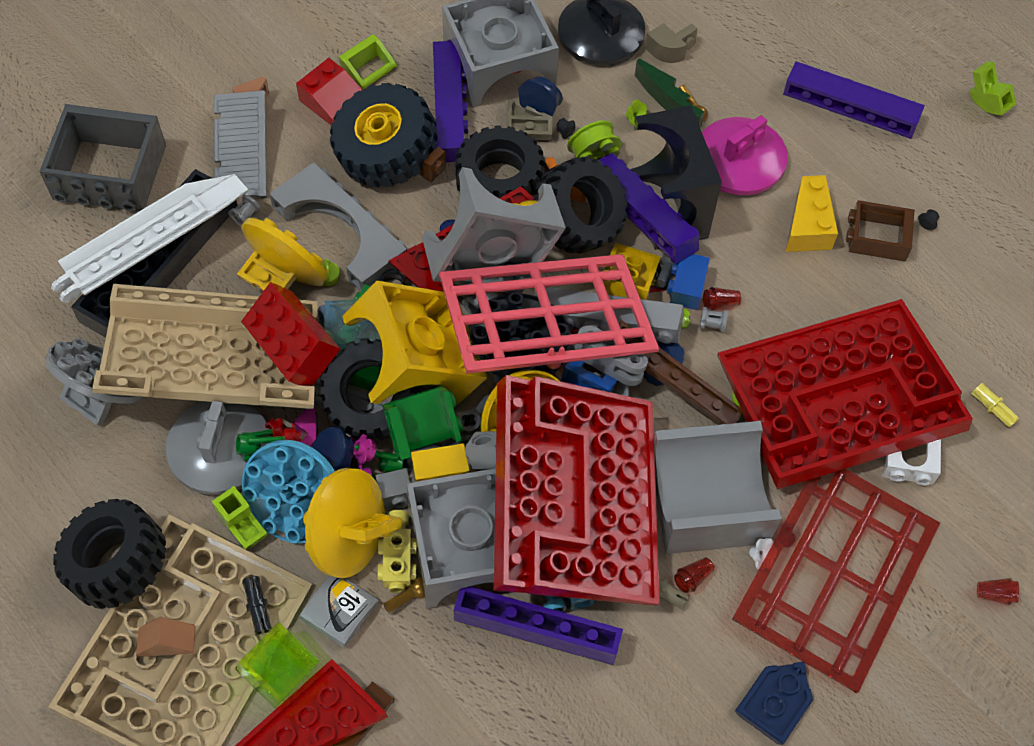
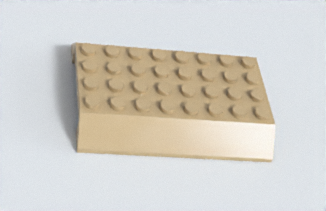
(190, 350)

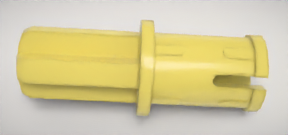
(994, 404)

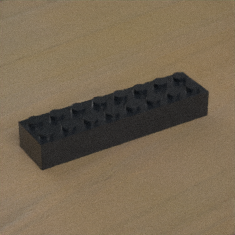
(153, 271)

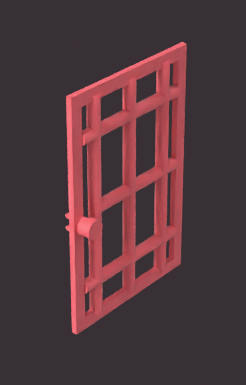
(551, 359)

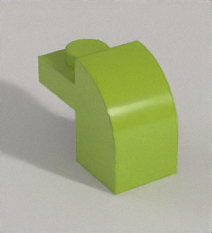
(989, 93)
(238, 519)

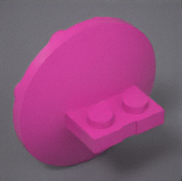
(746, 154)

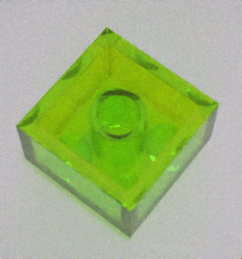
(276, 664)

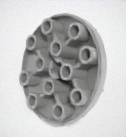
(76, 367)
(204, 448)

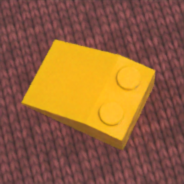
(641, 267)

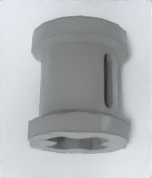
(244, 209)
(713, 319)

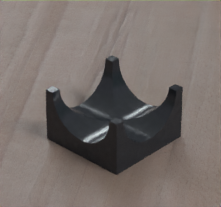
(682, 167)

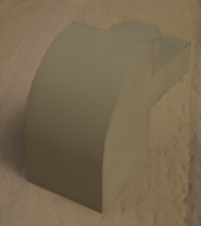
(669, 46)

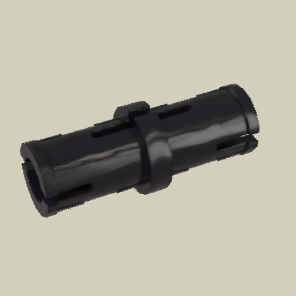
(257, 605)

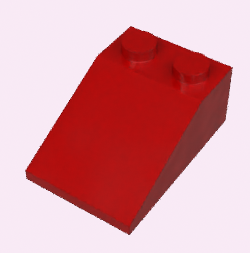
(326, 89)

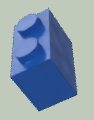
(688, 281)

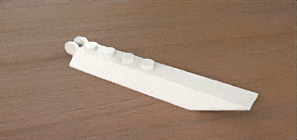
(144, 234)

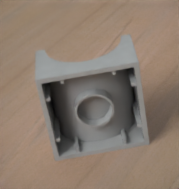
(712, 487)

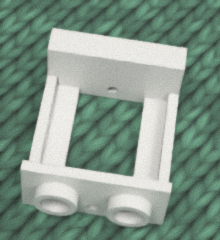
(926, 474)

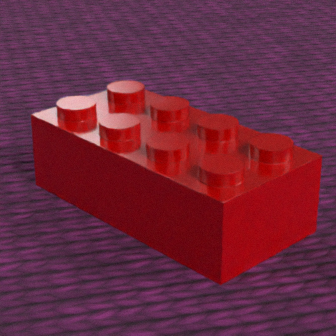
(290, 335)

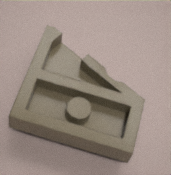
(530, 121)

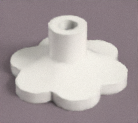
(760, 551)

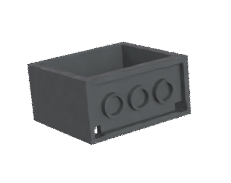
(106, 128)

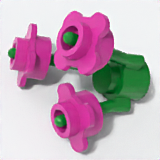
(365, 451)

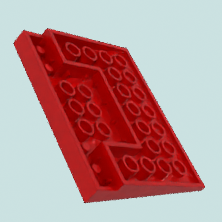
(844, 392)
(575, 493)

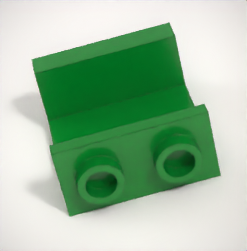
(422, 420)

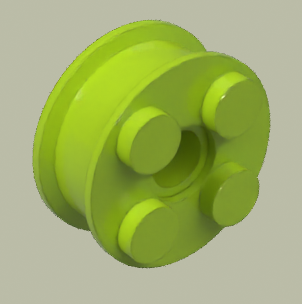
(595, 141)

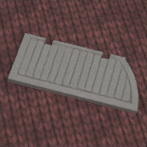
(242, 139)

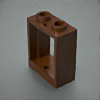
(886, 215)

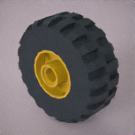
(383, 135)

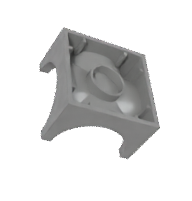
(499, 40)
(494, 232)
(454, 531)

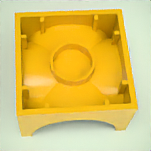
(415, 340)

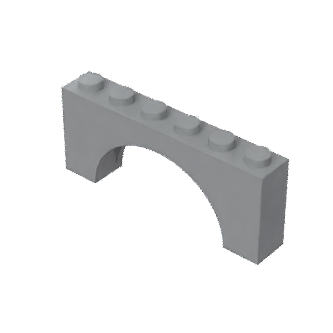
(317, 193)

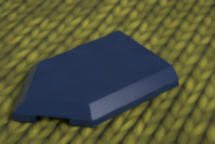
(777, 701)

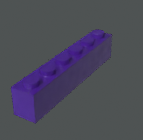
(448, 98)
(853, 99)
(654, 214)
(537, 624)

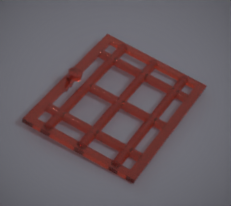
(838, 570)

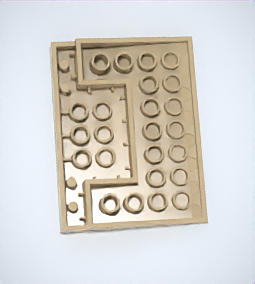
(179, 695)

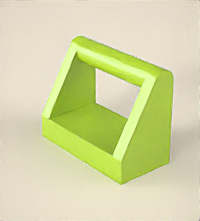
(363, 53)

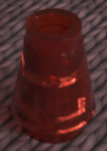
(720, 298)
(692, 575)
(999, 590)

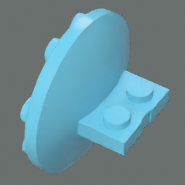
(281, 485)

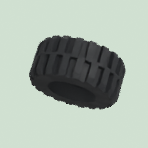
(504, 147)
(604, 198)
(335, 385)
(127, 571)

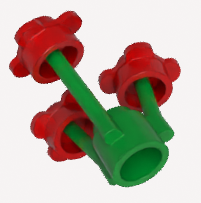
(249, 443)

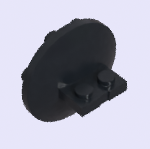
(601, 30)
(517, 330)

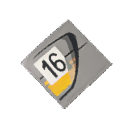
(338, 609)

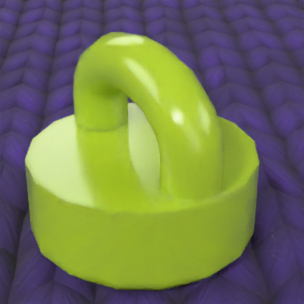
(333, 273)

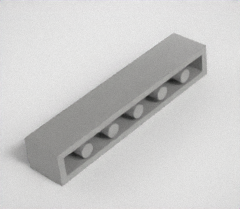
(664, 318)

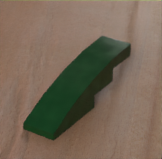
(663, 90)

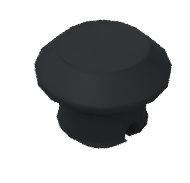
(565, 127)
(929, 219)

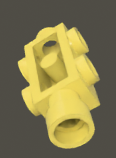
(398, 556)

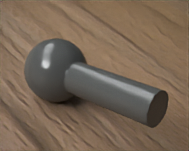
(665, 272)

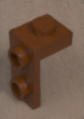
(434, 165)

